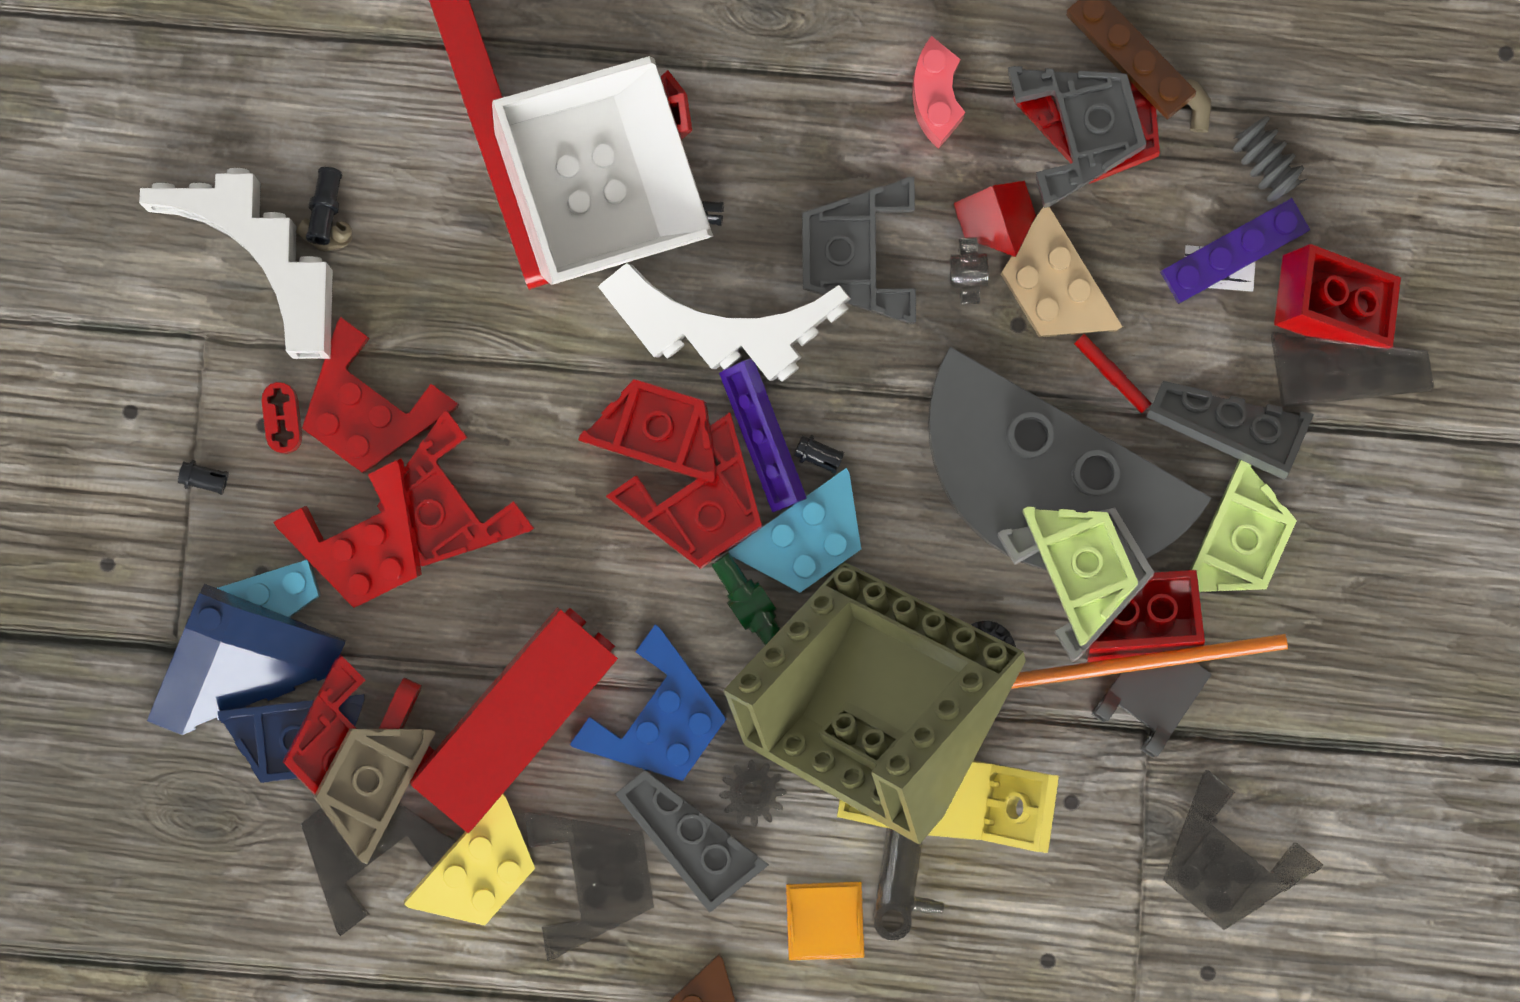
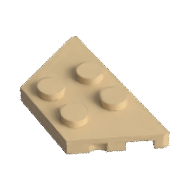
(1056, 284)

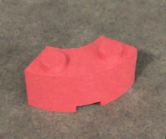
(933, 92)

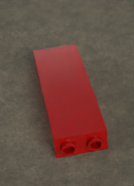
(514, 718)

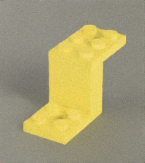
(987, 807)

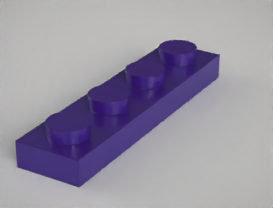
(1235, 251)
(762, 435)

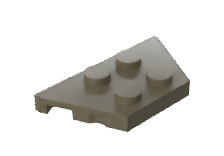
(369, 782)

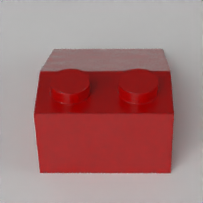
(1336, 298)

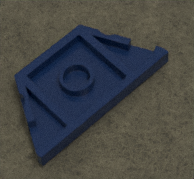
(268, 731)

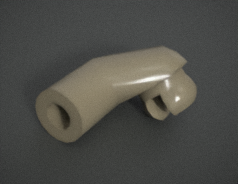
(339, 237)

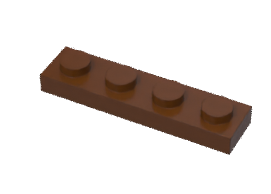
(1132, 55)

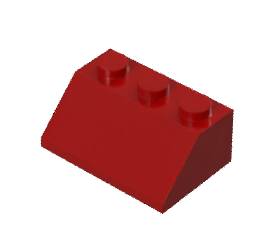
(1158, 619)

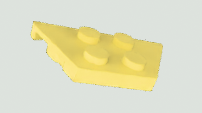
(477, 870)

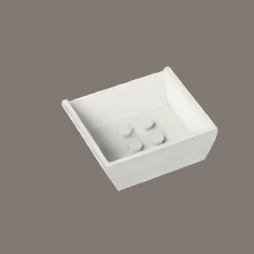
(599, 170)

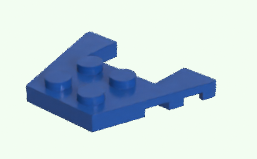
(672, 725)

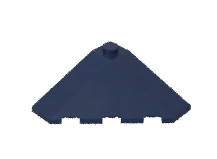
(236, 657)

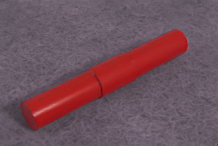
(1112, 373)

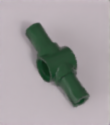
(747, 599)

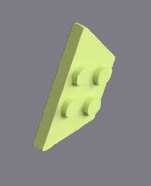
(1243, 536)
(1083, 564)

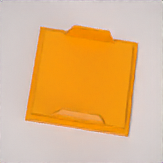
(825, 920)

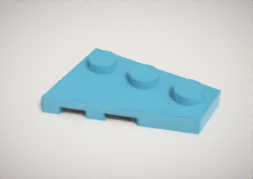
(279, 590)

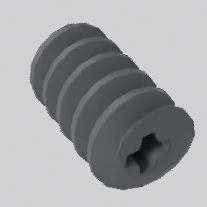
(1268, 159)

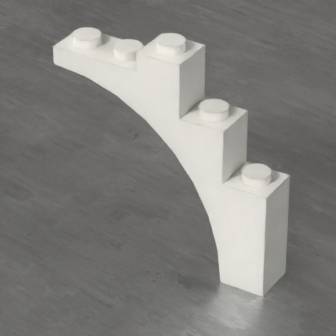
(234, 209)
(767, 340)

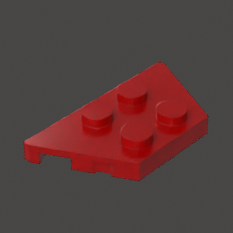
(658, 430)

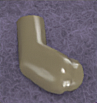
(1200, 108)

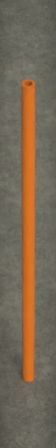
(1151, 660)

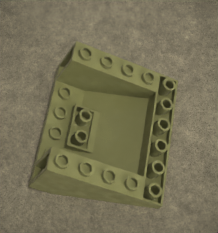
(875, 699)

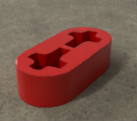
(272, 418)
(401, 705)

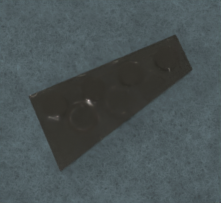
(1333, 371)

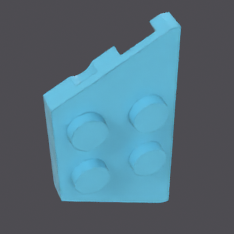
(806, 537)

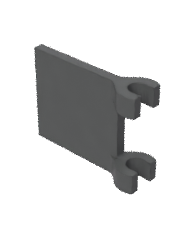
(1155, 698)

